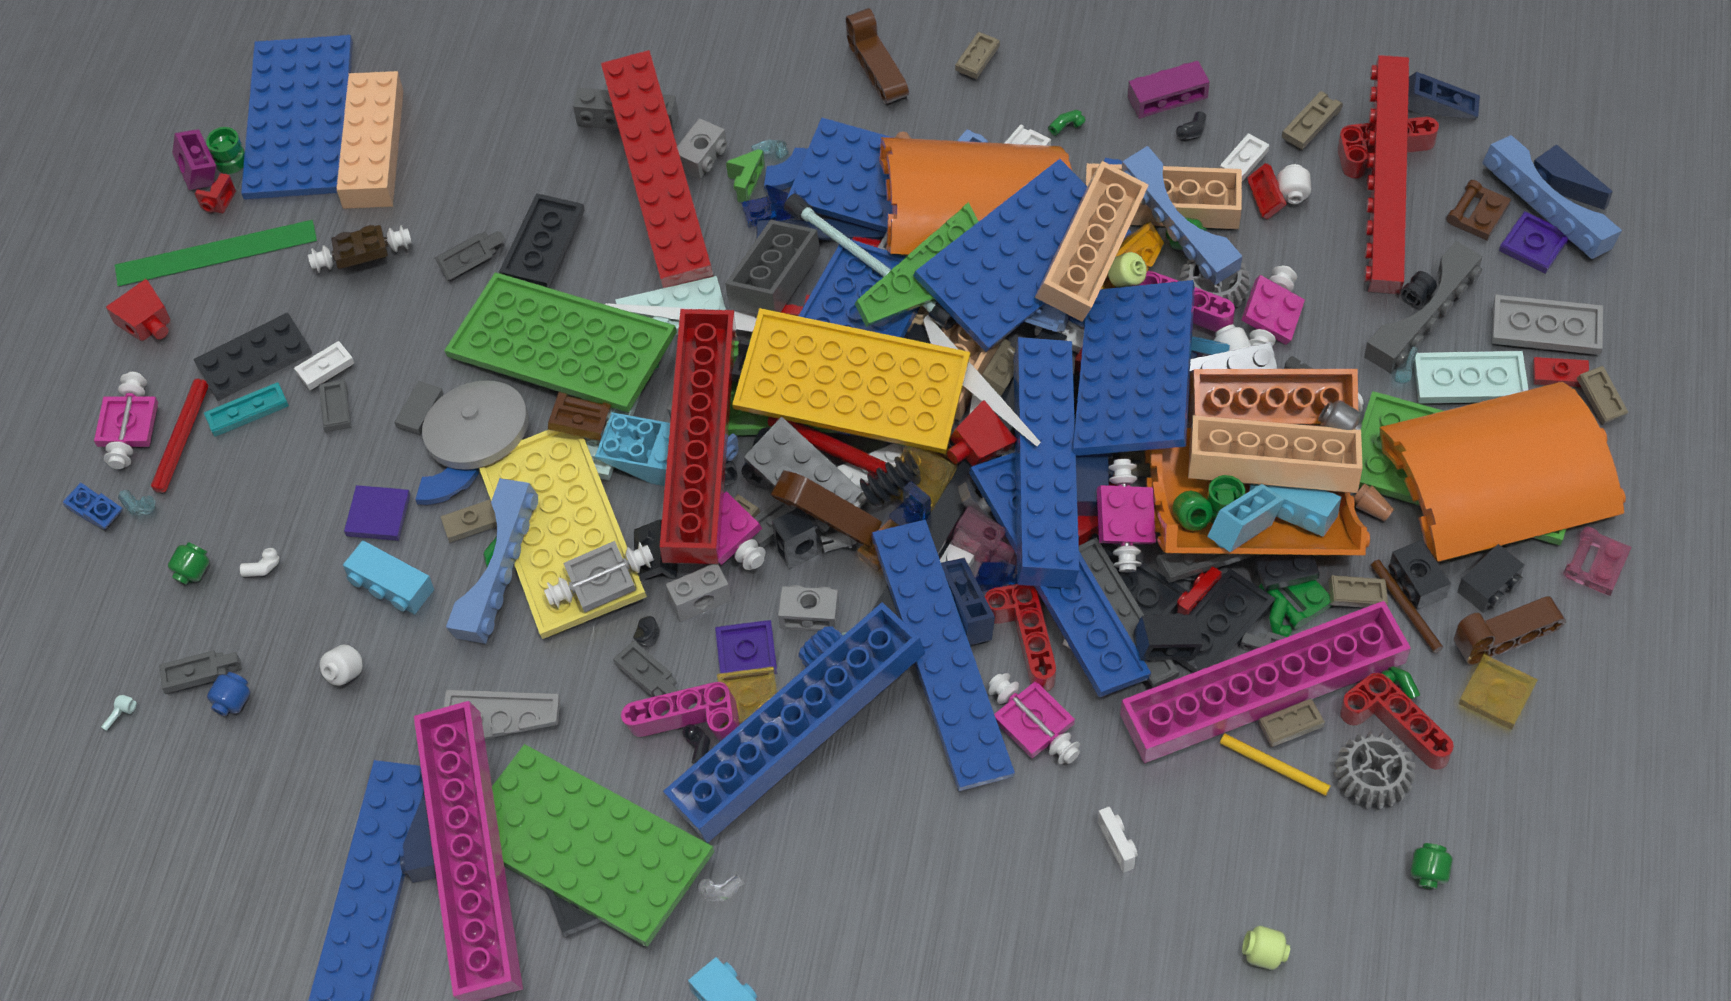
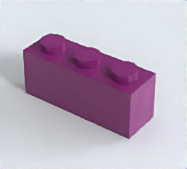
(1168, 89)

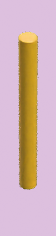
(1275, 764)

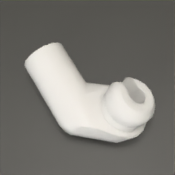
(263, 567)

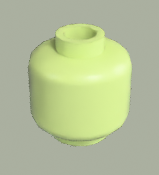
(1127, 270)
(1265, 947)

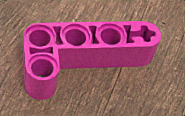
(1214, 310)
(645, 717)

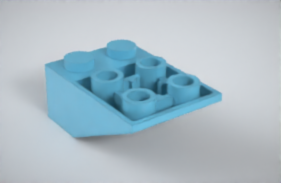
(636, 447)

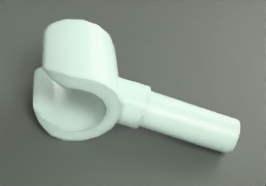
(121, 704)

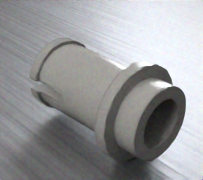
(839, 539)

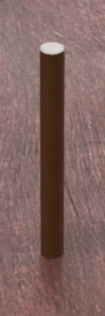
(1407, 606)

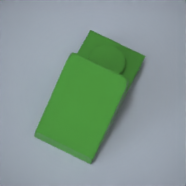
(746, 173)

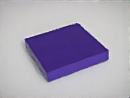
(1534, 242)
(377, 513)
(746, 646)

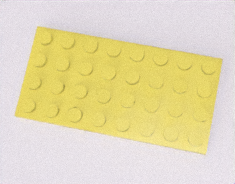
(568, 522)

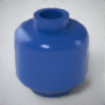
(228, 694)

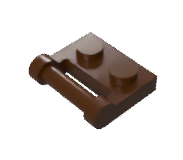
(1486, 214)
(579, 417)

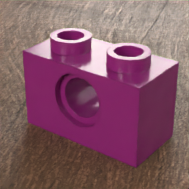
(194, 159)

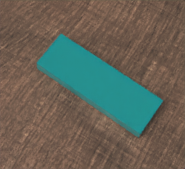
(246, 409)

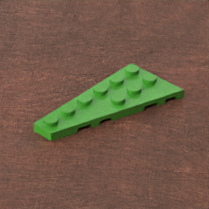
(899, 288)

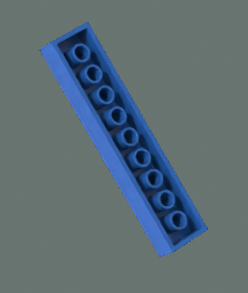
(1047, 471)
(794, 722)

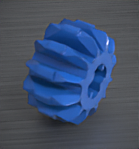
(818, 644)

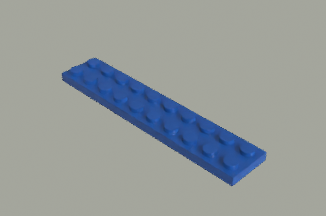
(1079, 612)
(948, 666)
(369, 886)

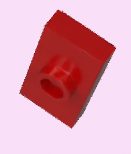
(1266, 191)
(1556, 370)

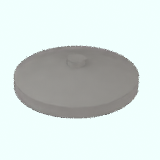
(475, 424)

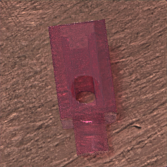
(981, 537)

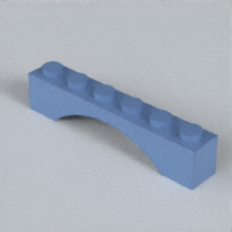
(1585, 228)
(1211, 252)
(475, 611)

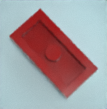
(1202, 586)

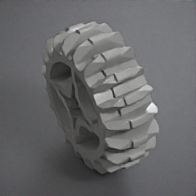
(1232, 288)
(1377, 755)

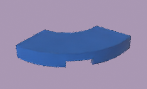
(784, 174)
(444, 485)

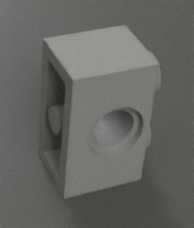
(701, 148)
(698, 592)
(795, 617)

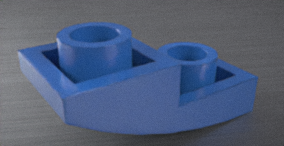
(91, 506)

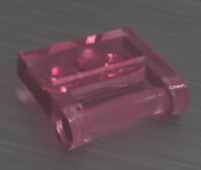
(1606, 564)

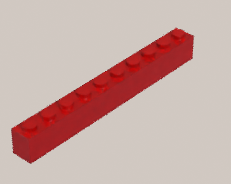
(1388, 175)

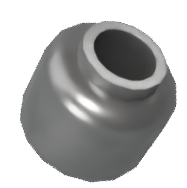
(1340, 416)

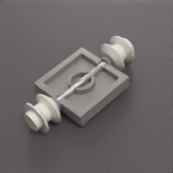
(599, 576)

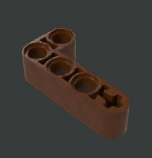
(874, 57)
(826, 507)
(1508, 630)

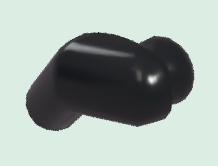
(1192, 129)
(698, 740)

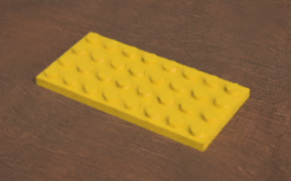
(852, 380)

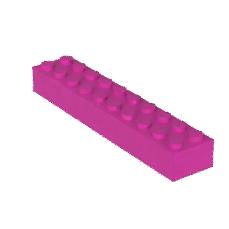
(1258, 685)
(467, 853)

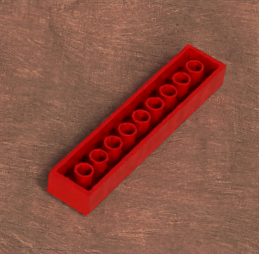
(657, 170)
(698, 437)

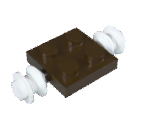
(359, 247)

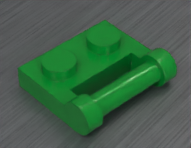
(1308, 596)

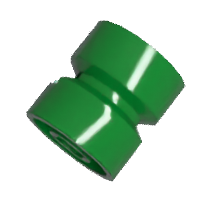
(226, 150)
(1224, 491)

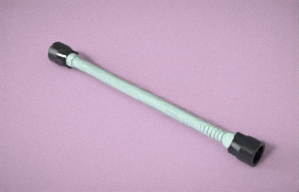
(799, 208)

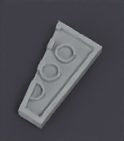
(509, 711)

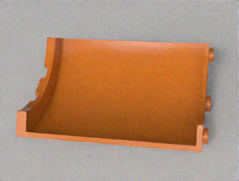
(940, 176)
(1505, 469)
(1170, 479)

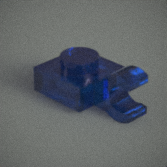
(995, 574)

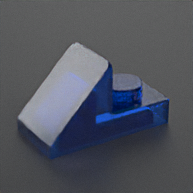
(766, 208)
(914, 507)

